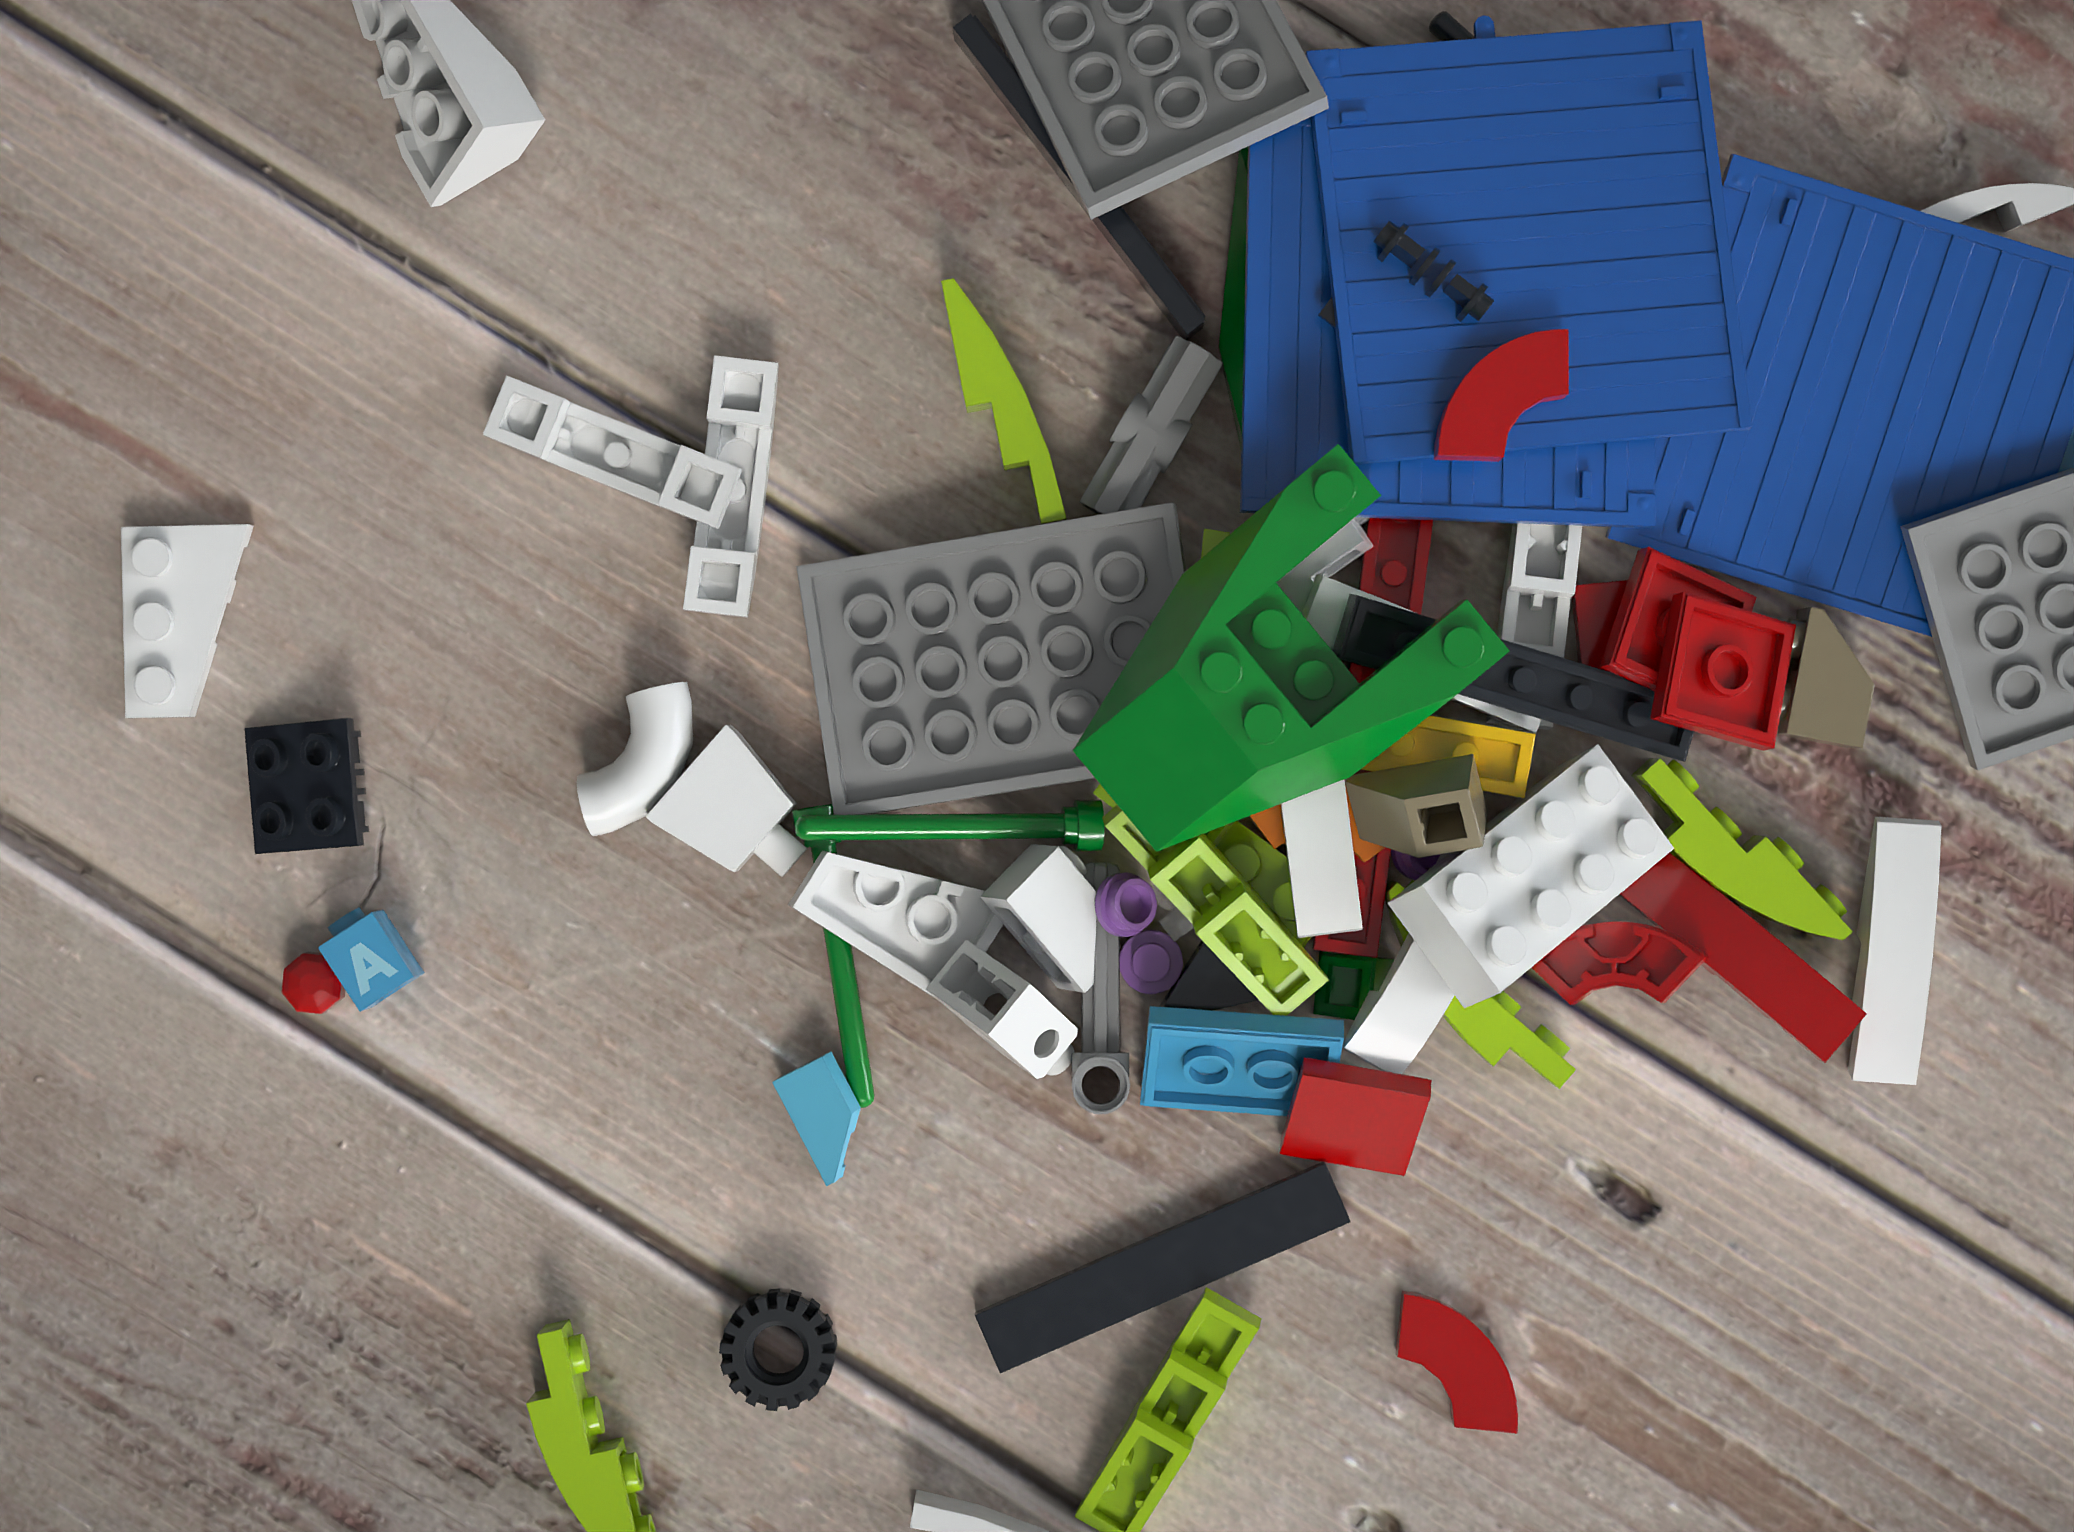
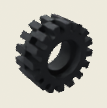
(778, 1388)

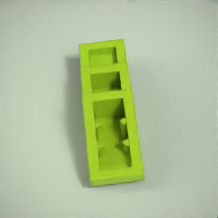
(992, 384)
(1227, 916)
(1168, 1415)

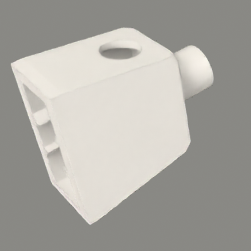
(730, 807)
(1024, 1029)

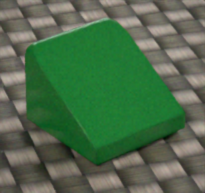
(1348, 983)

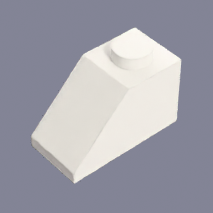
(1050, 913)

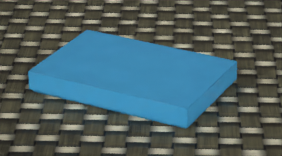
(1231, 1058)

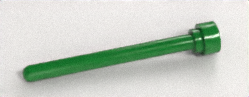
(1075, 825)
(844, 987)

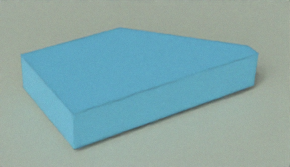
(821, 1111)

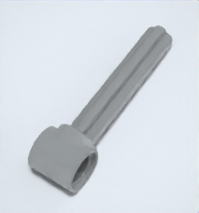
(1101, 1012)

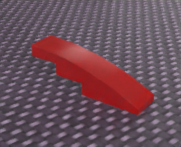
(1746, 956)

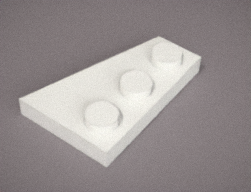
(172, 611)
(895, 914)

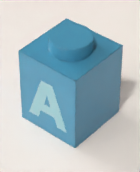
(369, 957)

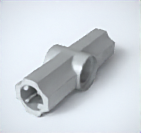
(1152, 429)

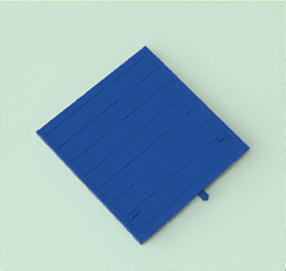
(1568, 185)
(1884, 383)
(1296, 395)

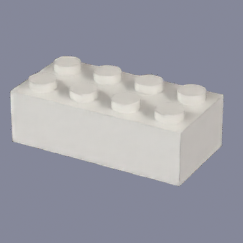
(1535, 880)

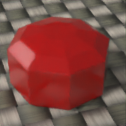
(311, 984)

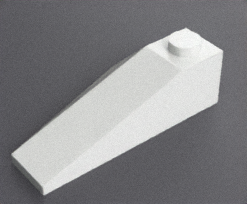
(453, 92)

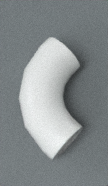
(647, 766)

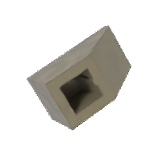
(1825, 686)
(1421, 807)

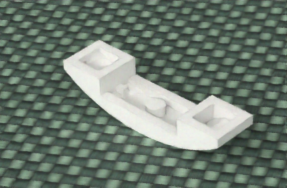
(2013, 203)
(740, 434)
(612, 452)
(1402, 1013)

